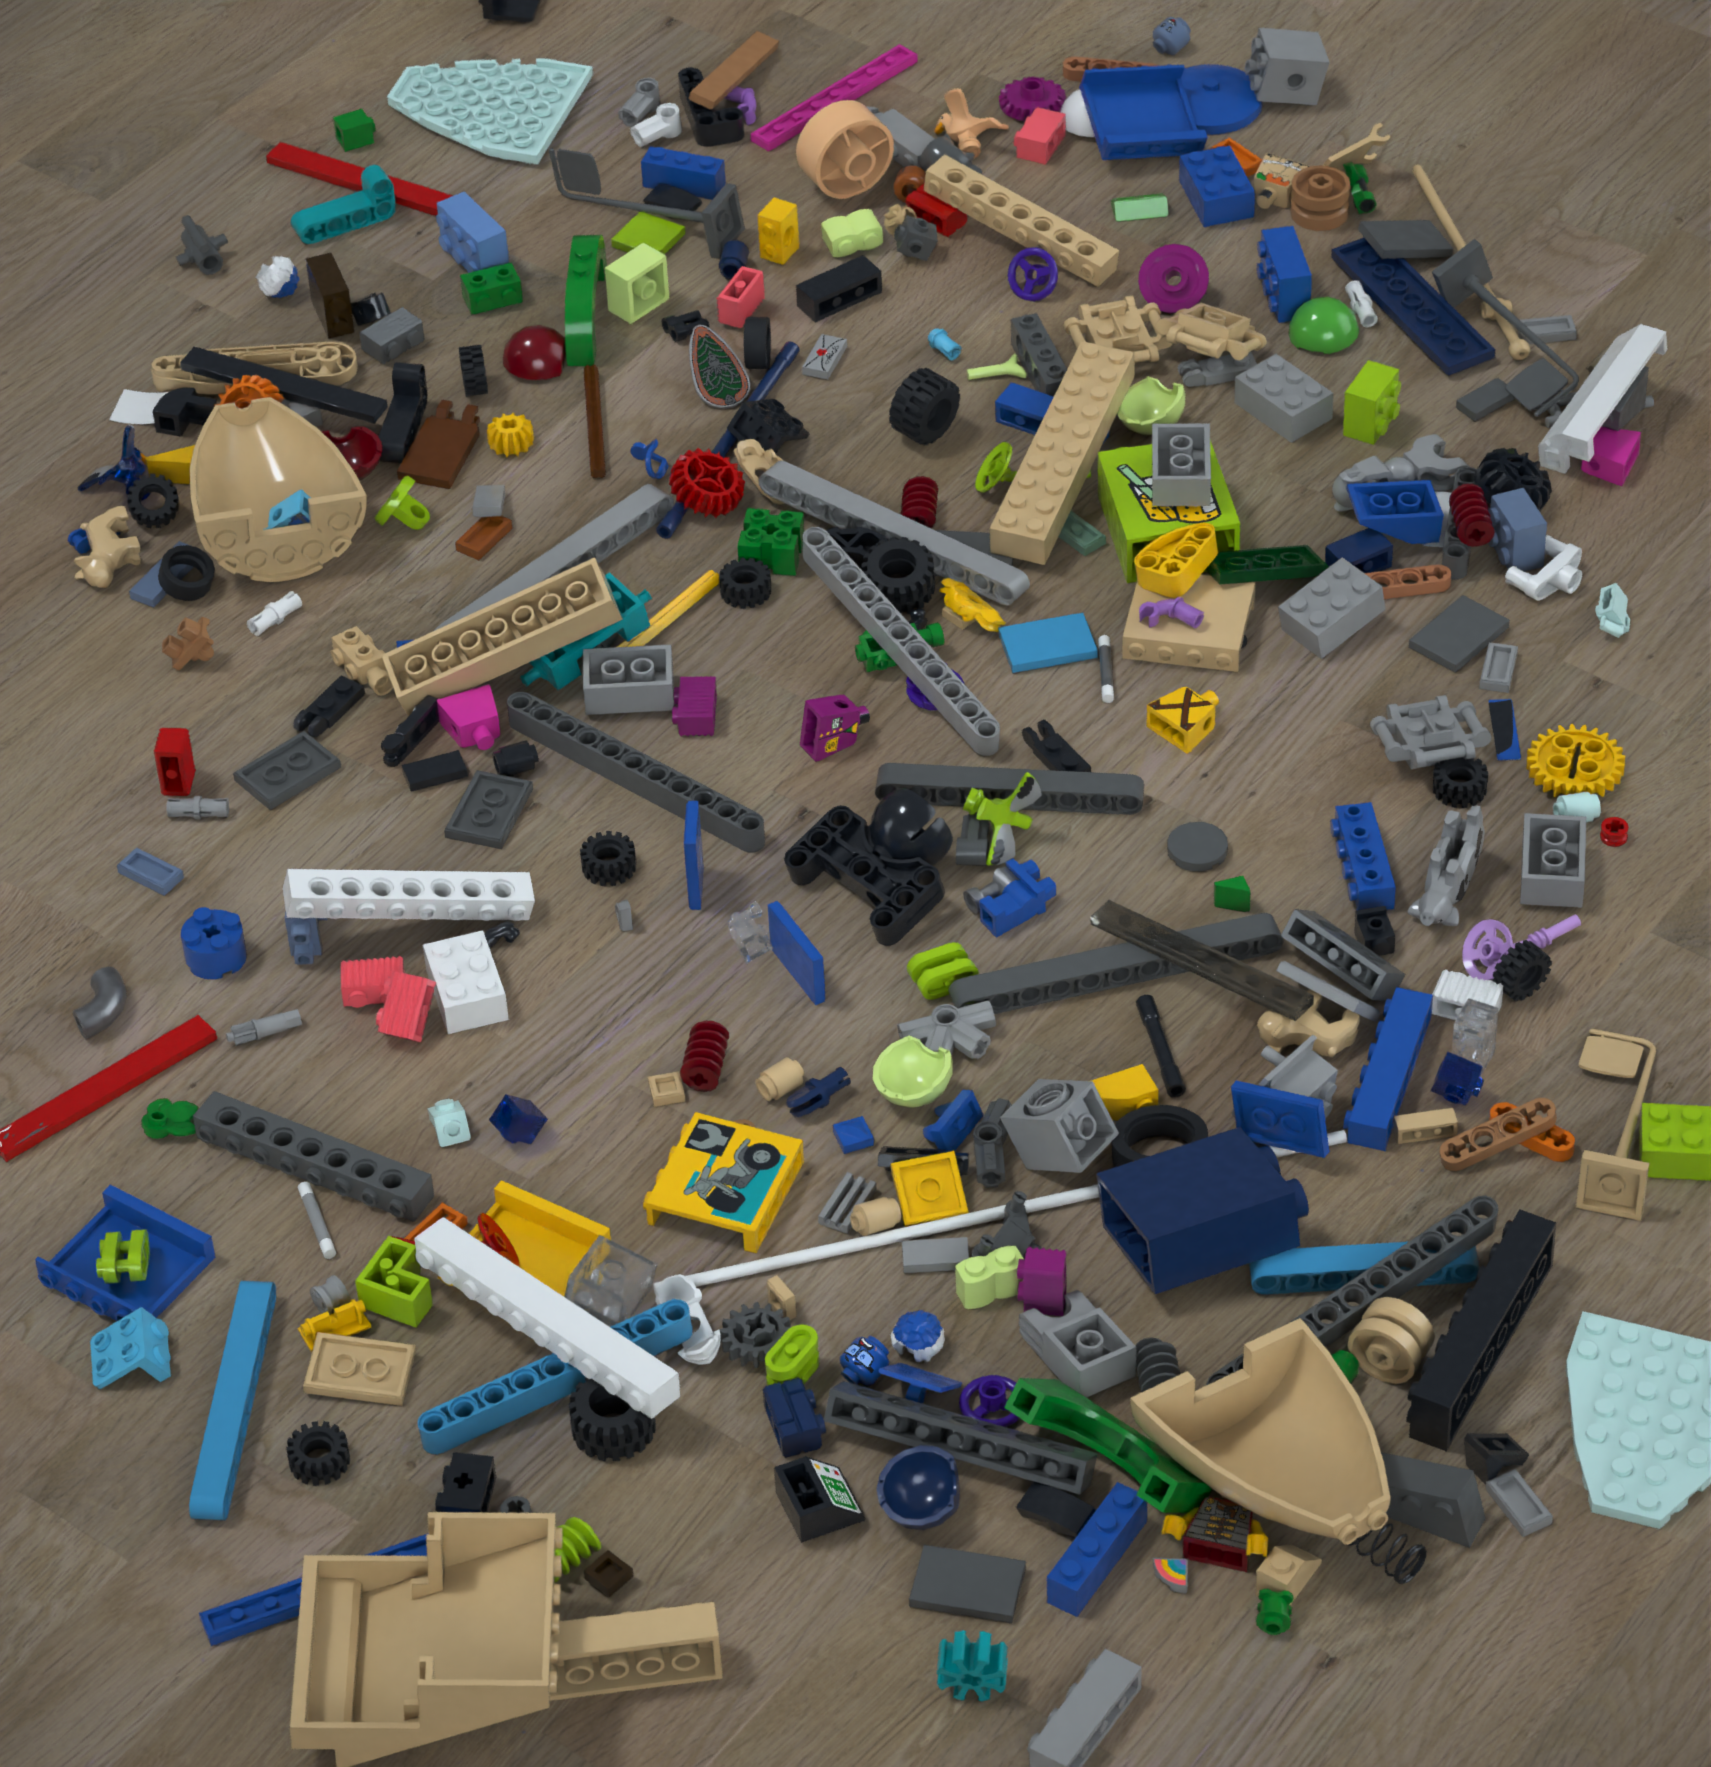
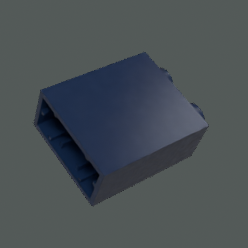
(1201, 1209)

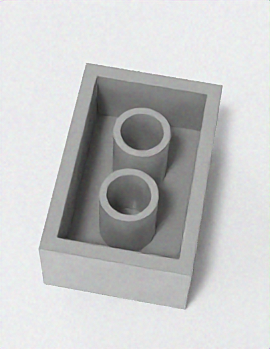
(1283, 398)
(1181, 465)
(1331, 608)
(628, 679)
(1553, 860)

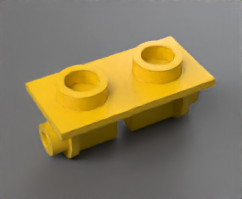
(345, 1321)

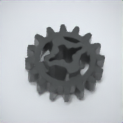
(752, 1332)

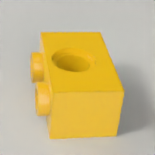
(778, 231)

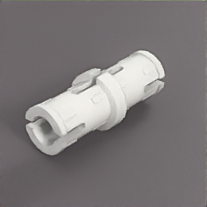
(1361, 304)
(274, 613)

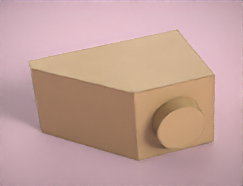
(1286, 1570)

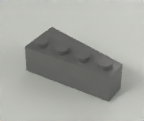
(1434, 1498)

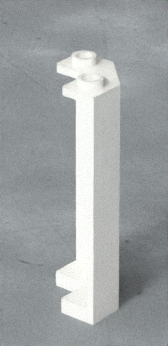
(1598, 397)

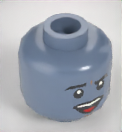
(1171, 35)

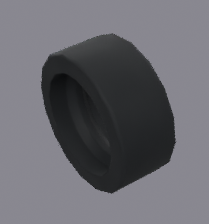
(757, 343)
(190, 556)

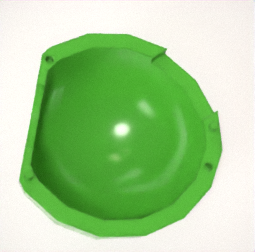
(1323, 326)

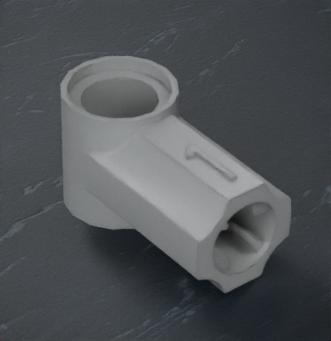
(643, 101)

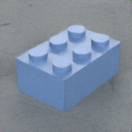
(470, 234)

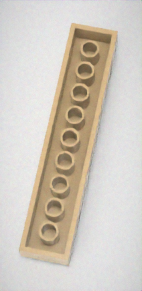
(1062, 453)

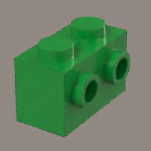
(491, 288)

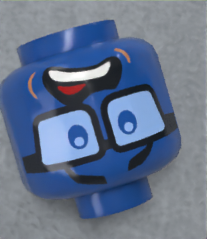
(863, 1360)

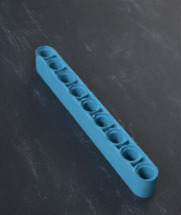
(541, 1382)
(232, 1401)

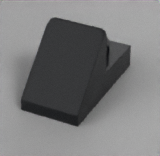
(1490, 1451)

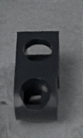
(371, 308)

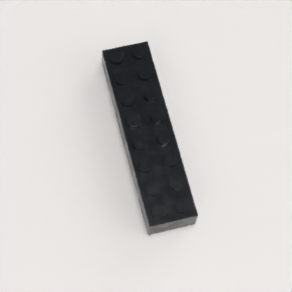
(1481, 1330)

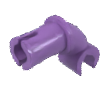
(747, 102)
(1174, 609)

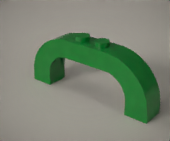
(585, 268)

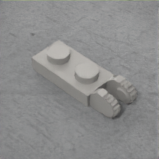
(1214, 370)

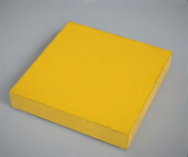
(929, 1188)

